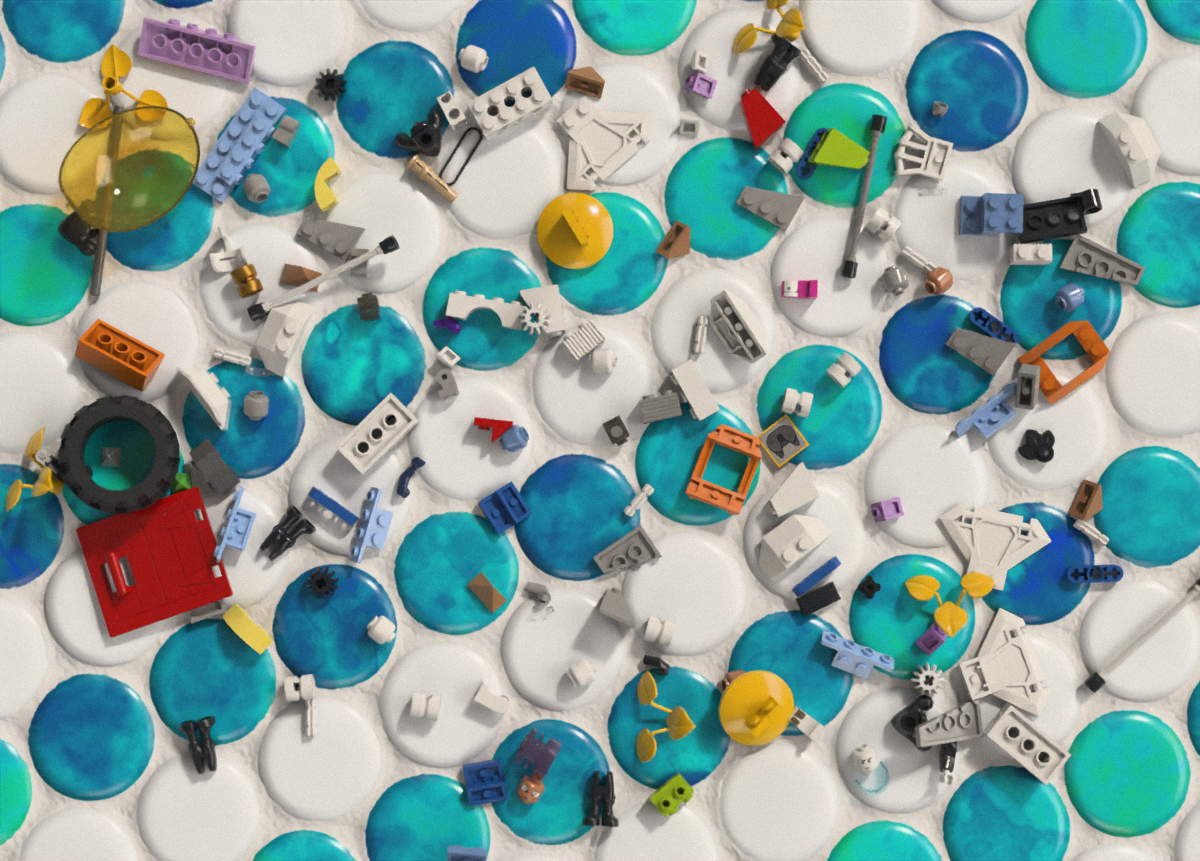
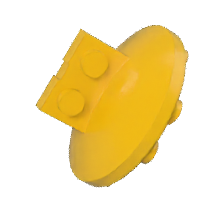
(575, 231)
(756, 707)

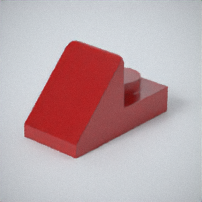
(498, 426)

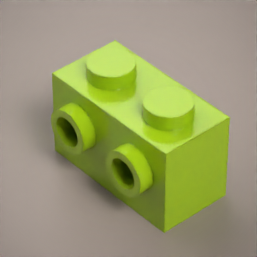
(672, 794)

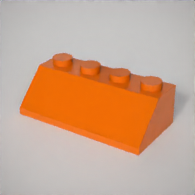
(119, 354)

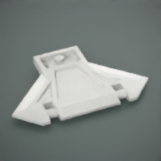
(600, 141)
(993, 540)
(1006, 666)

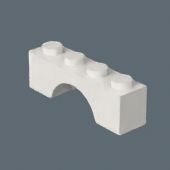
(462, 306)

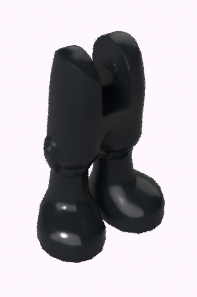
(771, 68)
(283, 539)
(201, 750)
(601, 794)

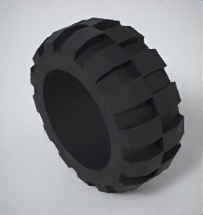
(92, 417)

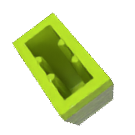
(838, 151)

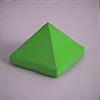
(181, 482)

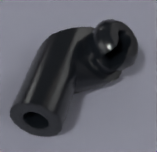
(657, 662)

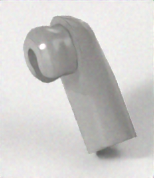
(541, 591)

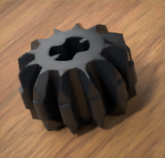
(323, 85)
(316, 587)

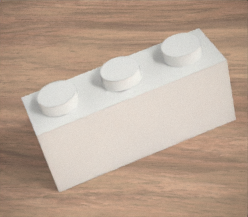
(694, 390)

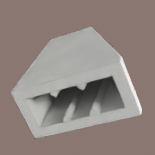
(549, 297)
(793, 492)

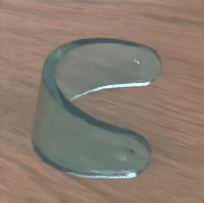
(881, 789)

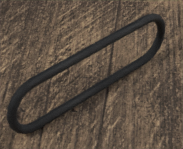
(466, 162)

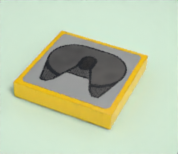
(782, 440)

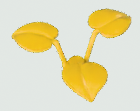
(788, 27)
(115, 65)
(45, 481)
(949, 615)
(678, 721)

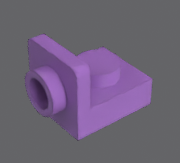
(700, 84)
(887, 509)
(931, 639)

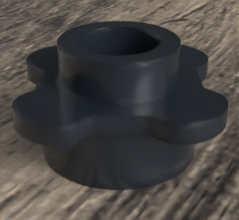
(864, 587)

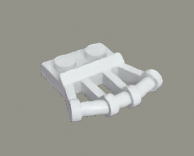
(934, 159)

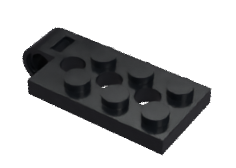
(1080, 203)

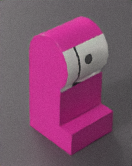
(799, 289)

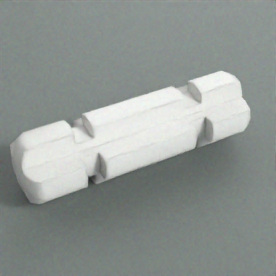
(813, 66)
(917, 259)
(700, 334)
(233, 357)
(639, 499)
(1091, 532)
(310, 717)

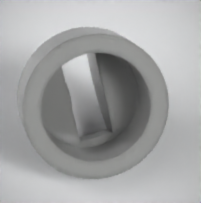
(939, 107)

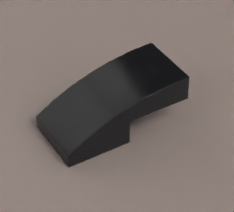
(818, 598)

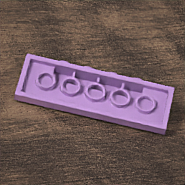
(197, 49)

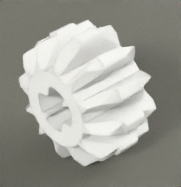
(528, 319)
(925, 687)

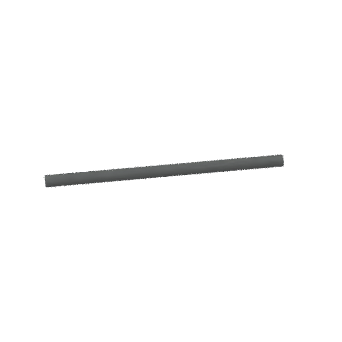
(101, 249)

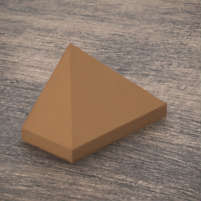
(585, 81)
(675, 242)
(298, 276)
(1087, 501)
(486, 592)

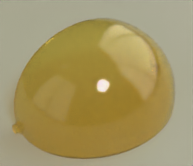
(130, 168)

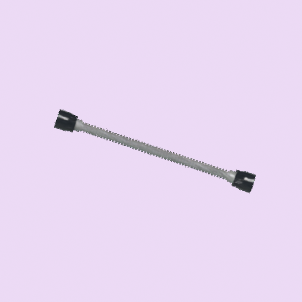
(877, 127)

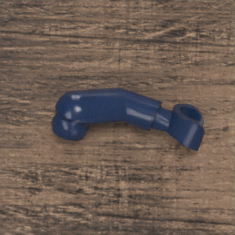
(404, 478)

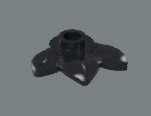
(1036, 443)

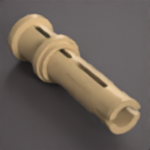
(425, 172)

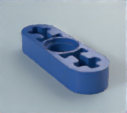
(802, 164)
(984, 314)
(333, 506)
(816, 576)
(1108, 578)

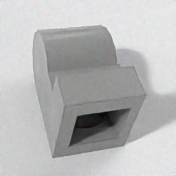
(286, 131)
(361, 269)
(449, 386)

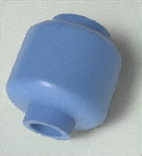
(1069, 297)
(514, 438)

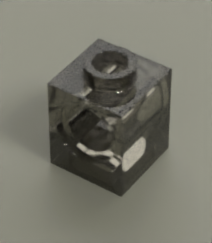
(369, 307)
(616, 422)

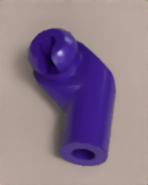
(448, 322)

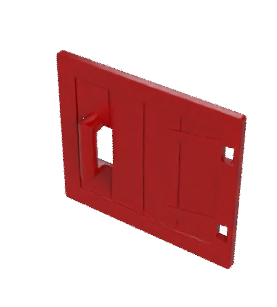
(167, 557)

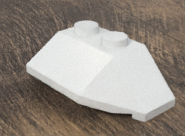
(1132, 145)
(737, 327)
(283, 335)
(209, 394)
(790, 542)

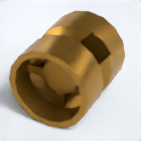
(245, 275)

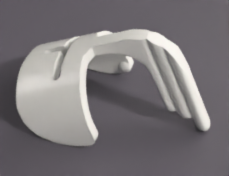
(225, 266)

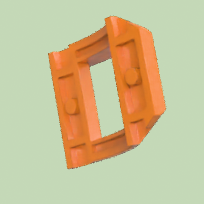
(1090, 342)
(714, 494)

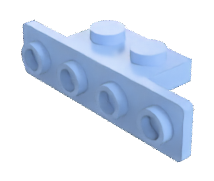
(991, 415)
(373, 526)
(238, 528)
(855, 657)

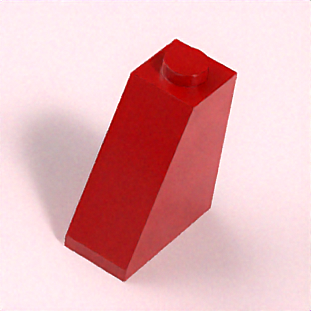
(759, 117)

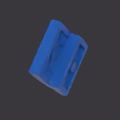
(504, 508)
(485, 782)

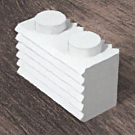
(1030, 254)
(583, 340)

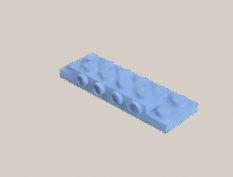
(239, 145)

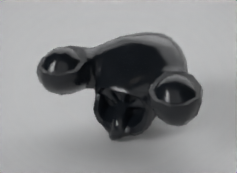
(425, 137)
(79, 233)
(912, 716)

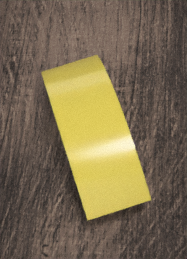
(323, 193)
(247, 629)

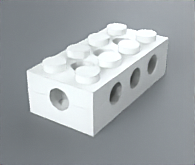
(510, 90)
(390, 434)
(1039, 742)

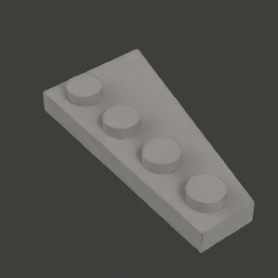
(1097, 261)
(954, 725)

